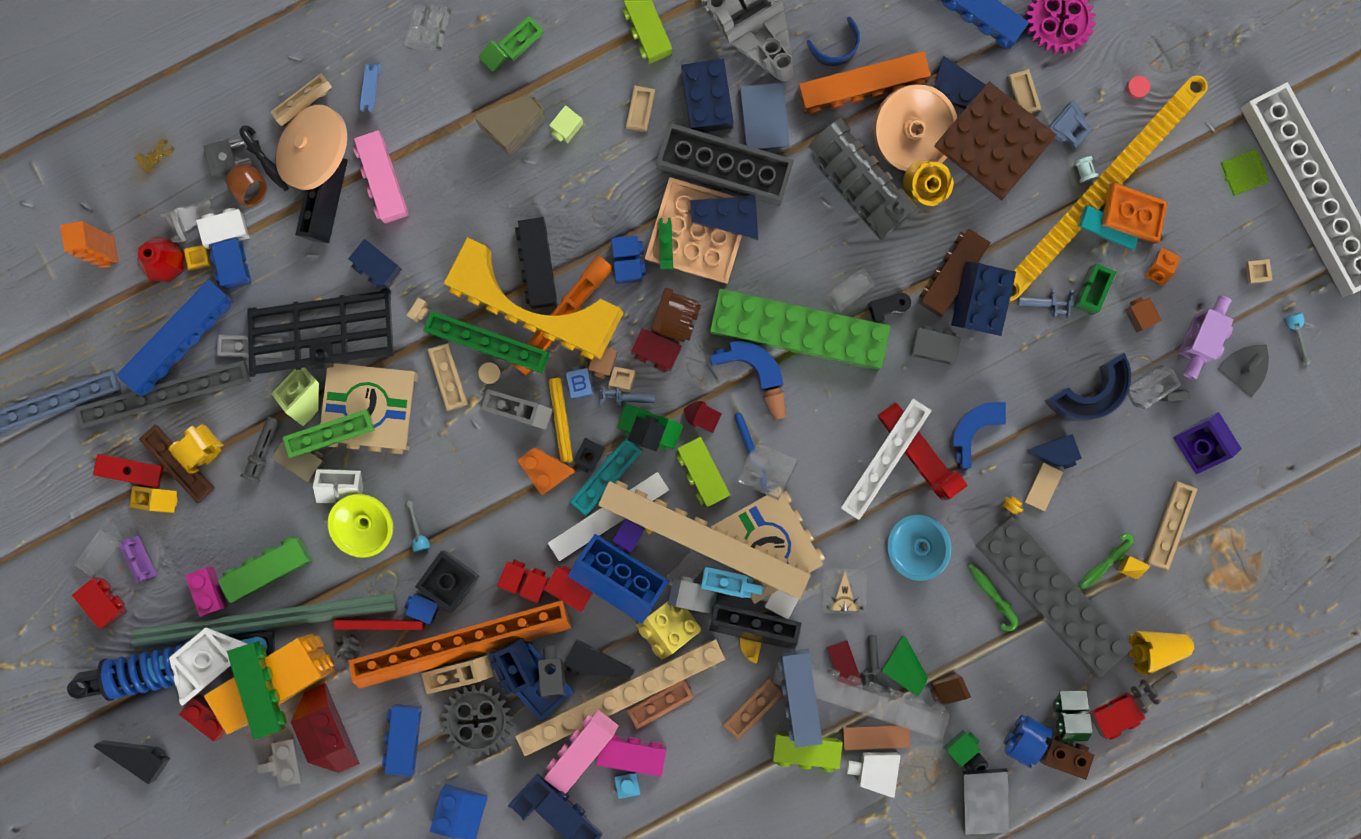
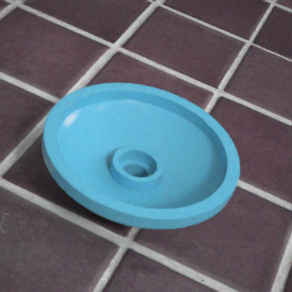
(907, 551)

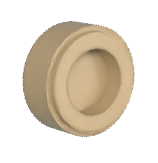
(489, 373)

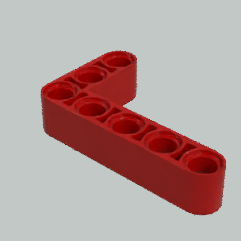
(941, 480)

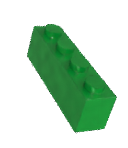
(256, 689)

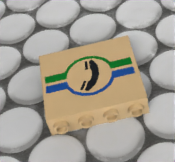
(382, 392)
(776, 528)

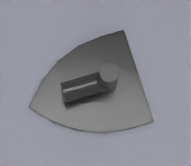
(1247, 367)

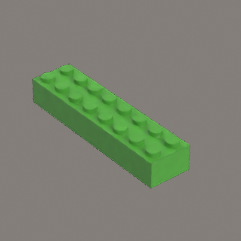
(800, 330)

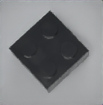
(447, 581)

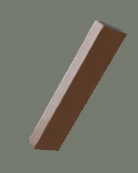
(158, 444)

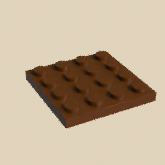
(995, 140)

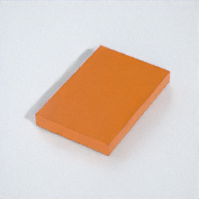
(1134, 213)

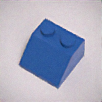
(458, 813)

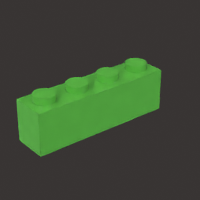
(264, 570)

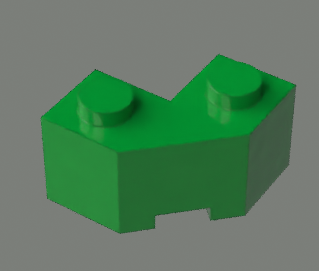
(671, 431)

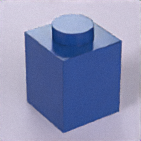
(421, 608)

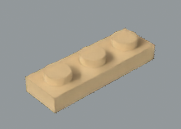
(301, 99)

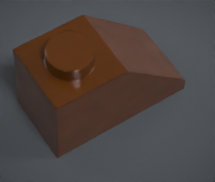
(949, 689)

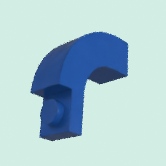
(762, 362)
(969, 423)

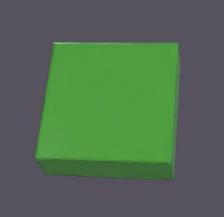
(493, 56)

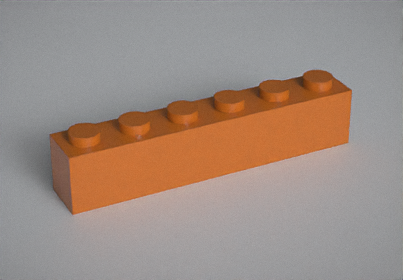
(863, 83)

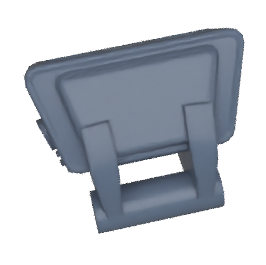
(1066, 123)

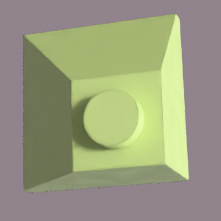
(298, 395)

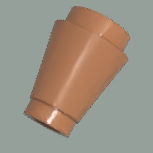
(775, 401)

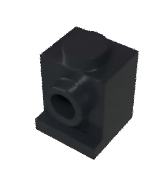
(588, 447)

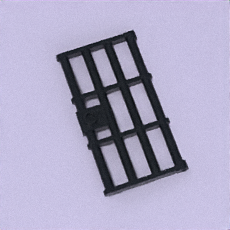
(320, 348)

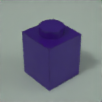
(628, 536)

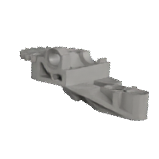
(756, 35)

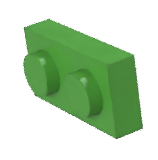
(521, 38)

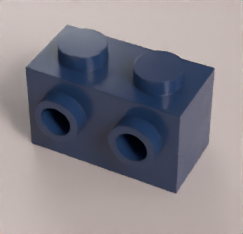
(375, 264)

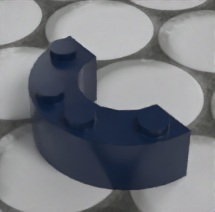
(1111, 394)

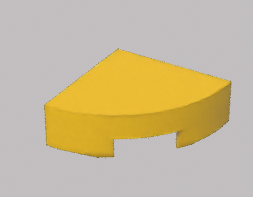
(750, 649)

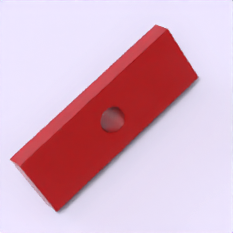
(117, 468)

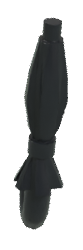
(254, 147)

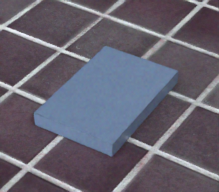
(765, 116)

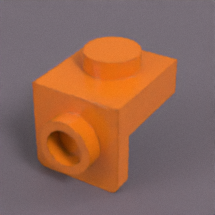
(1163, 266)

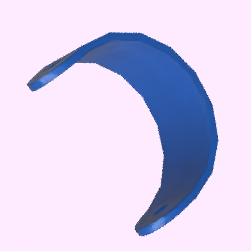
(836, 61)

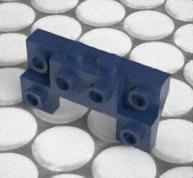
(555, 809)

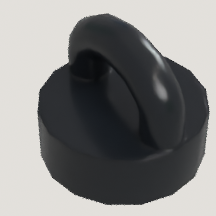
(976, 763)

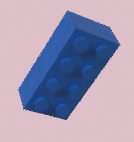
(618, 578)

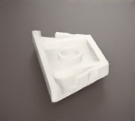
(201, 662)

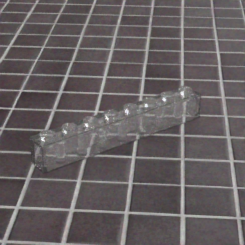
(876, 702)

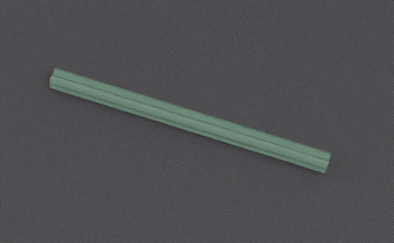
(266, 619)

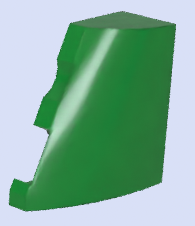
(905, 668)

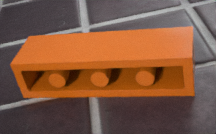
(89, 244)

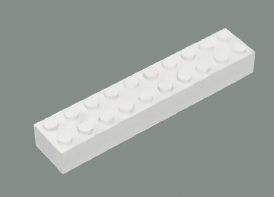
(1309, 183)

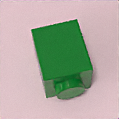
(962, 747)

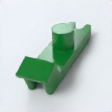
(666, 245)

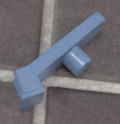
(369, 86)

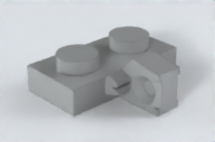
(283, 763)

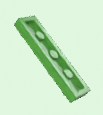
(328, 433)

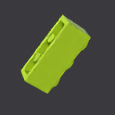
(647, 30)
(702, 472)
(822, 755)

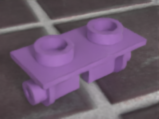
(137, 559)

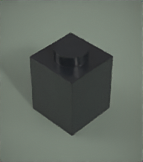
(646, 432)

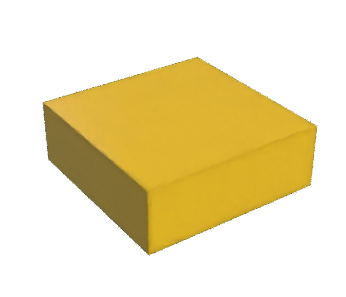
(197, 257)

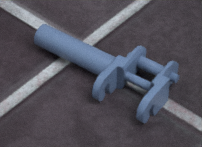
(1046, 302)
(624, 397)

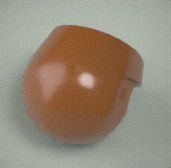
(240, 179)

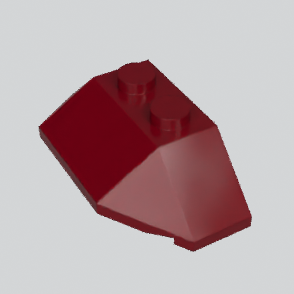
(322, 731)

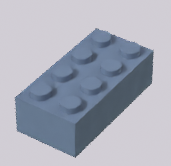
(802, 698)

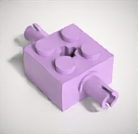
(1206, 337)

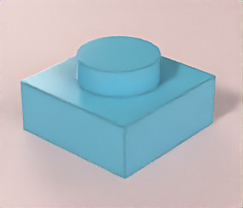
(627, 785)

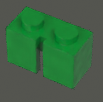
(1096, 288)

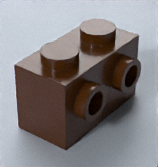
(1068, 758)

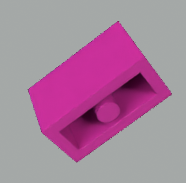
(206, 591)

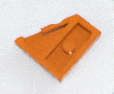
(544, 470)

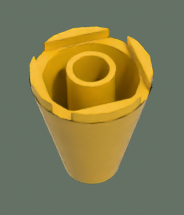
(1158, 650)

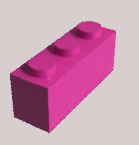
(633, 756)

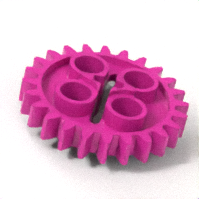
(1079, 23)

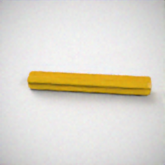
(561, 421)

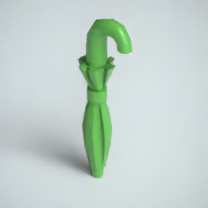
(1115, 555)
(1003, 606)

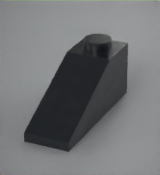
(590, 661)
(141, 760)

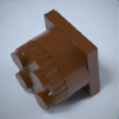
(675, 316)

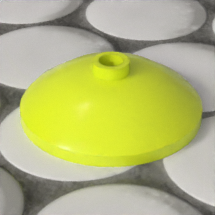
(352, 533)

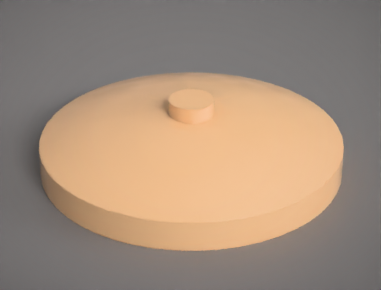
(911, 125)
(311, 147)

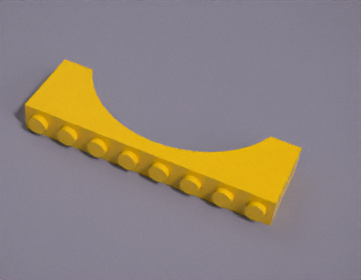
(584, 330)

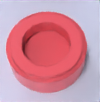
(1138, 87)

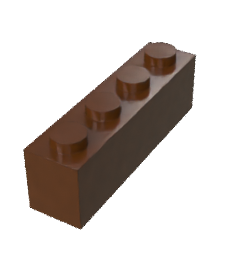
(947, 280)

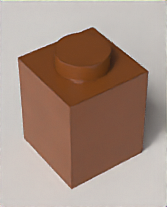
(1142, 314)

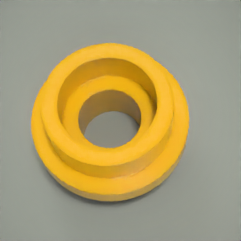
(1013, 505)

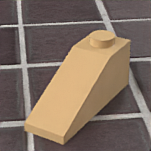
(457, 674)

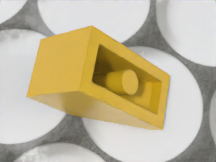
(153, 499)

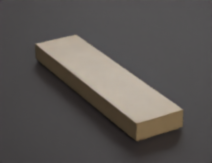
(1171, 525)

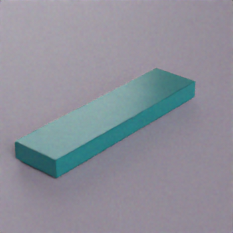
(610, 471)

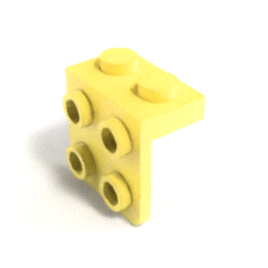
(668, 629)

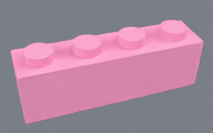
(381, 177)
(581, 751)

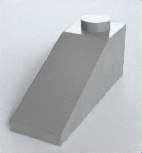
(516, 409)

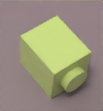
(565, 125)

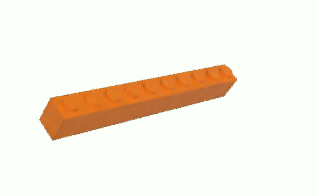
(459, 644)

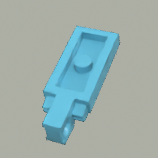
(729, 583)

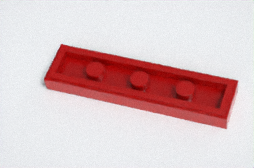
(379, 624)

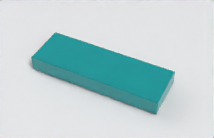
(1091, 221)

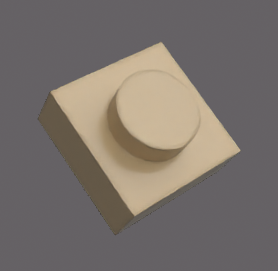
(1258, 271)
(418, 310)
(623, 379)

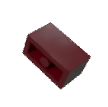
(656, 350)

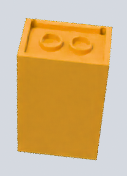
(293, 670)

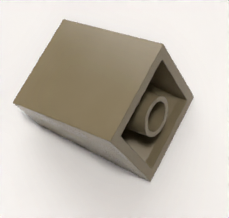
(512, 122)

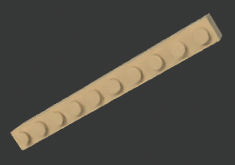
(705, 540)
(621, 695)

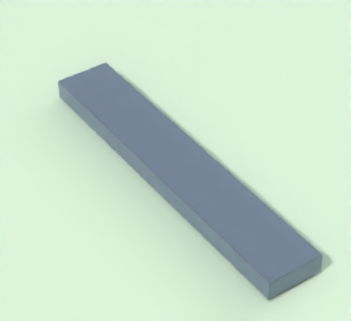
(58, 401)

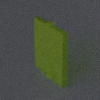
(1245, 172)

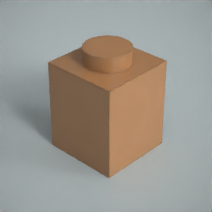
(603, 366)

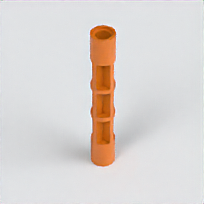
(591, 279)

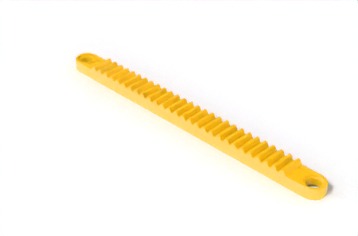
(1116, 172)

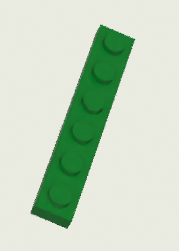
(486, 342)

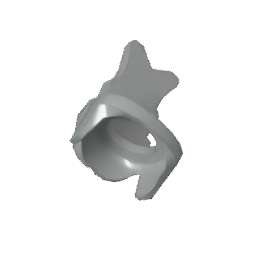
(183, 218)

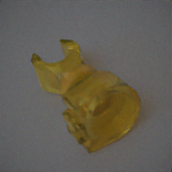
(146, 163)

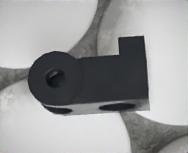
(895, 303)

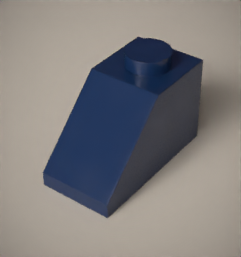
(1058, 452)

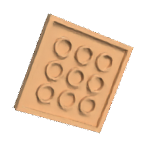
(695, 248)

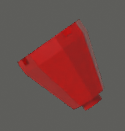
(161, 259)

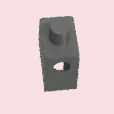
(553, 684)

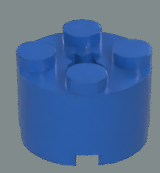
(1027, 741)

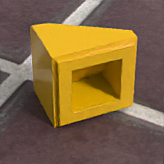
(1132, 567)

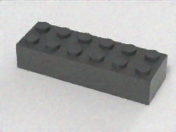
(724, 164)

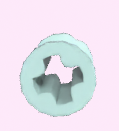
(1086, 169)

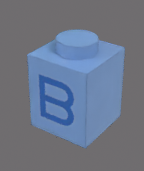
(579, 382)

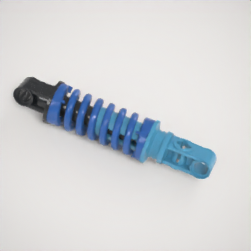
(111, 674)

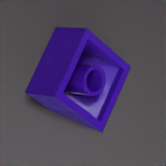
(1207, 443)

